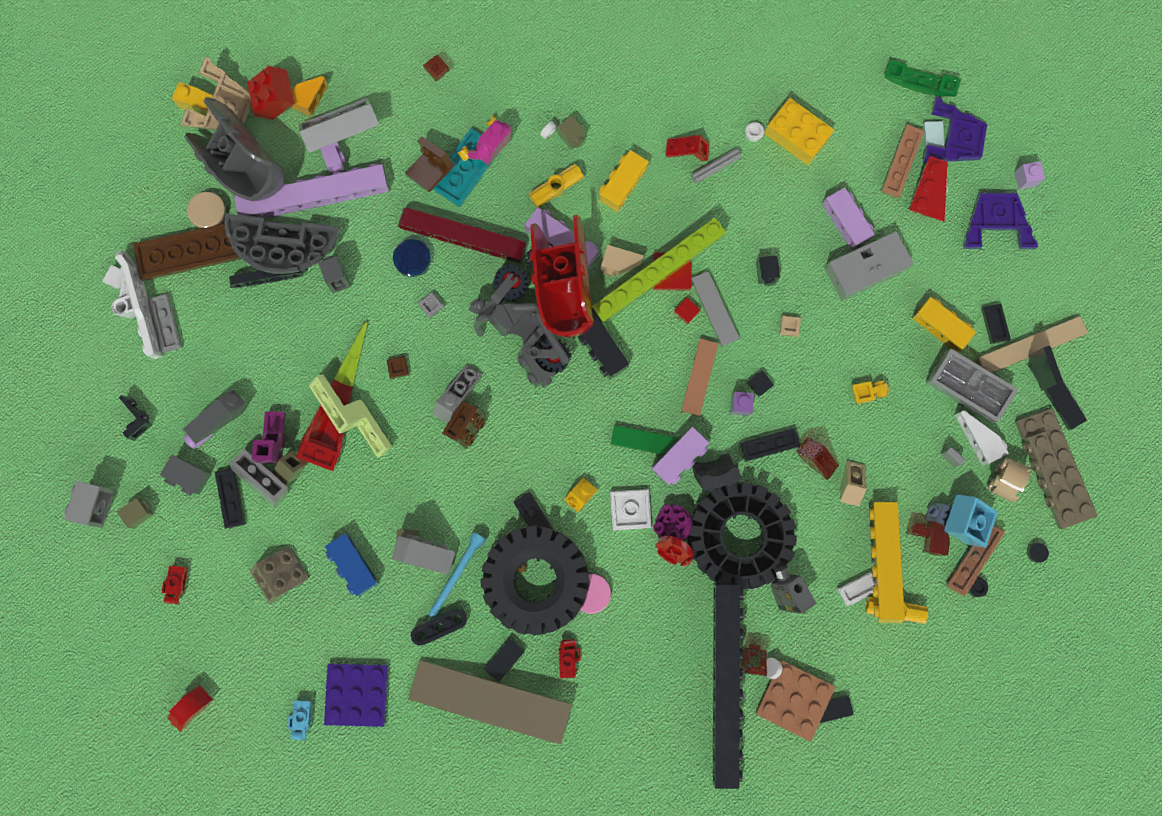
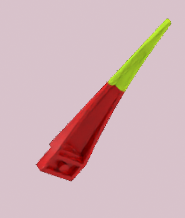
(322, 440)

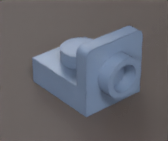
(938, 513)

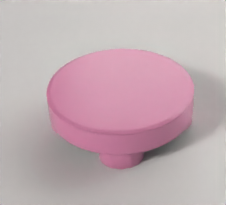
(597, 596)

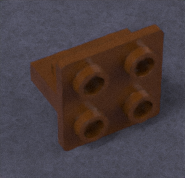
(465, 424)

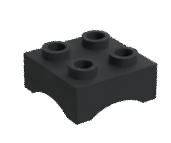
(716, 473)

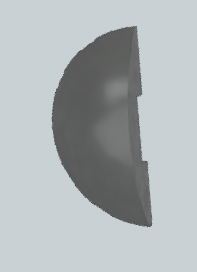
(279, 246)

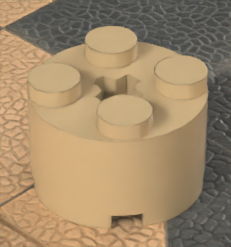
(1010, 479)

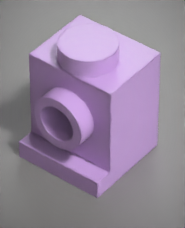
(333, 157)

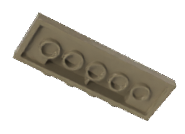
(1055, 469)

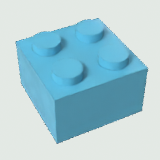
(971, 521)

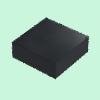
(760, 384)

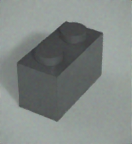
(334, 274)
(185, 475)

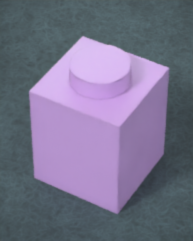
(1029, 175)

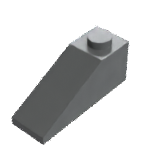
(215, 416)

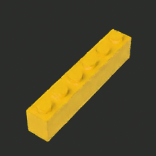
(887, 562)

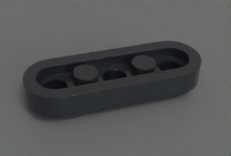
(432, 633)

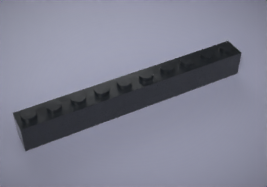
(726, 685)

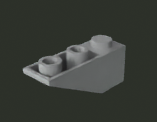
(456, 393)

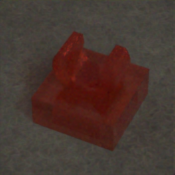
(436, 67)

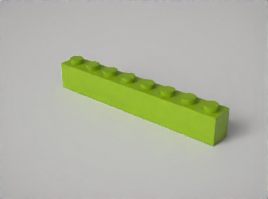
(658, 270)

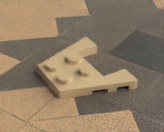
(226, 92)

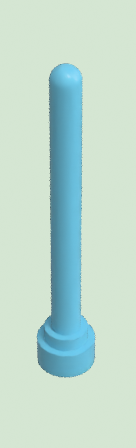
(475, 542)

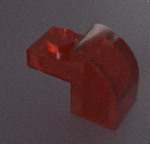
(936, 539)

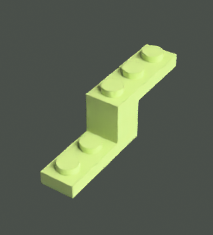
(350, 416)

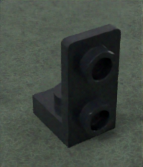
(138, 427)

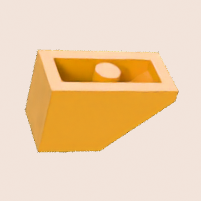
(308, 95)

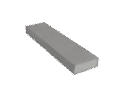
(715, 309)

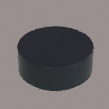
(1037, 553)
(979, 588)

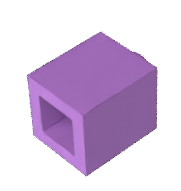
(742, 403)

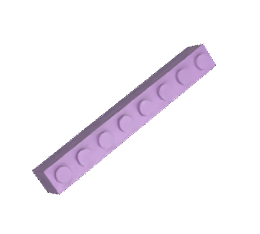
(318, 192)

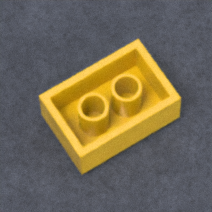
(799, 131)

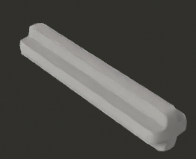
(716, 165)

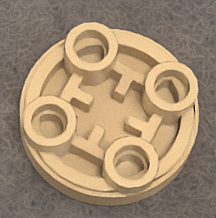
(206, 210)

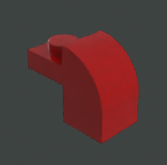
(189, 707)

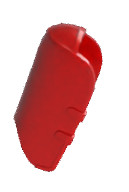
(562, 282)

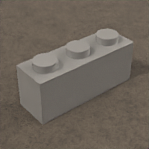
(259, 478)
(423, 554)

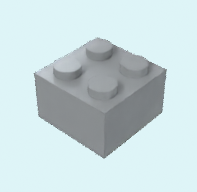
(88, 504)

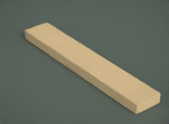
(1020, 350)

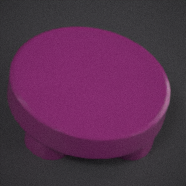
(673, 522)

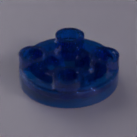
(411, 258)

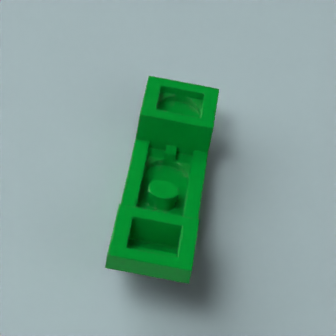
(920, 81)

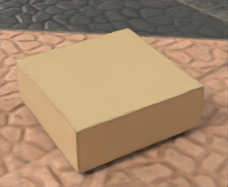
(790, 326)

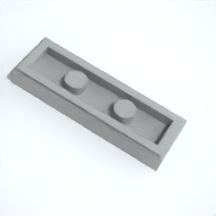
(165, 323)

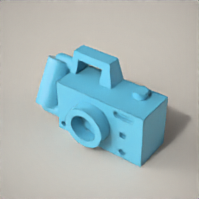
(300, 719)

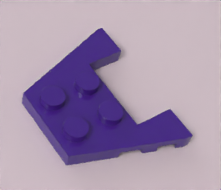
(964, 136)
(999, 212)

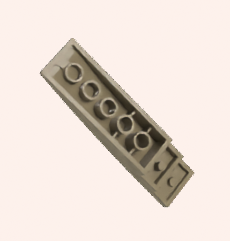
(490, 702)

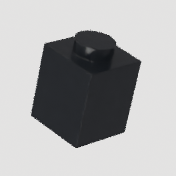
(768, 270)

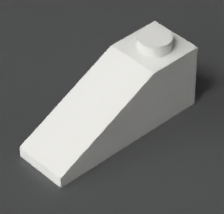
(985, 442)

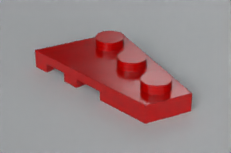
(931, 190)

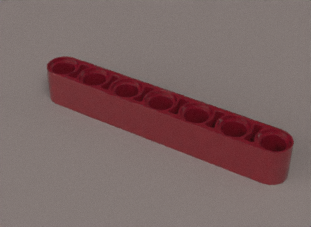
(462, 235)

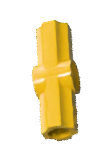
(566, 179)
(912, 612)

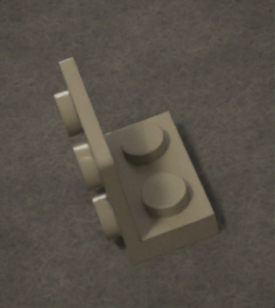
(278, 574)

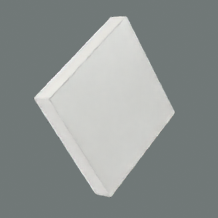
(630, 509)

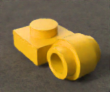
(865, 392)

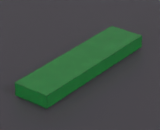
(642, 440)

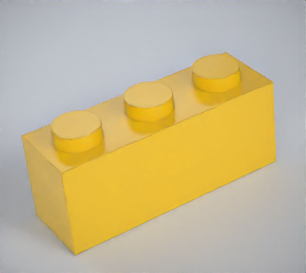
(623, 180)
(944, 324)

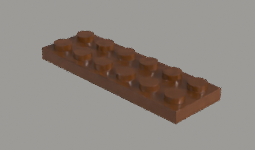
(183, 252)

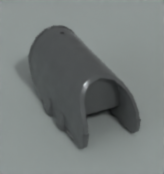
(236, 156)

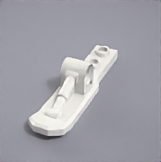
(135, 297)

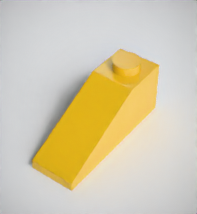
(191, 98)

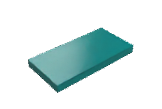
(465, 174)

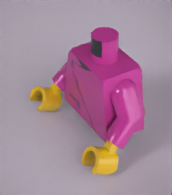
(490, 142)

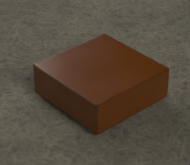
(397, 367)

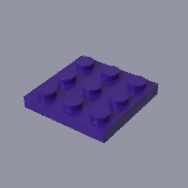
(356, 695)

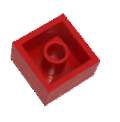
(270, 92)

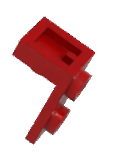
(689, 145)

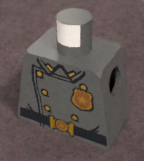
(791, 592)

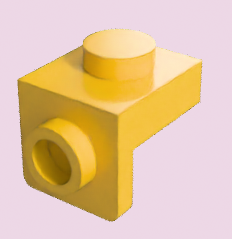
(580, 494)

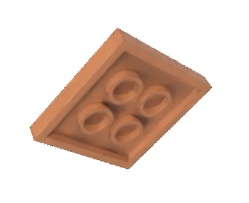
(796, 701)

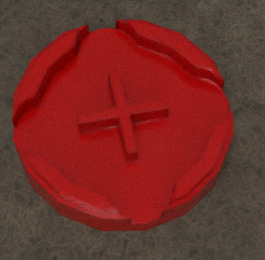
(674, 550)

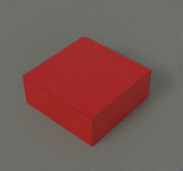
(687, 311)

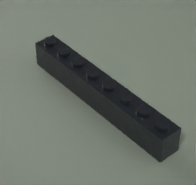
(601, 345)

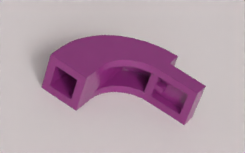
(272, 444)

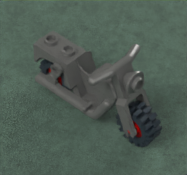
(524, 321)

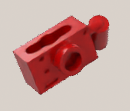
(174, 584)
(567, 658)

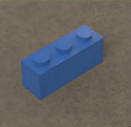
(351, 565)

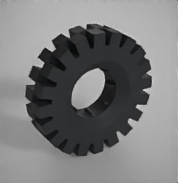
(776, 529)
(500, 580)

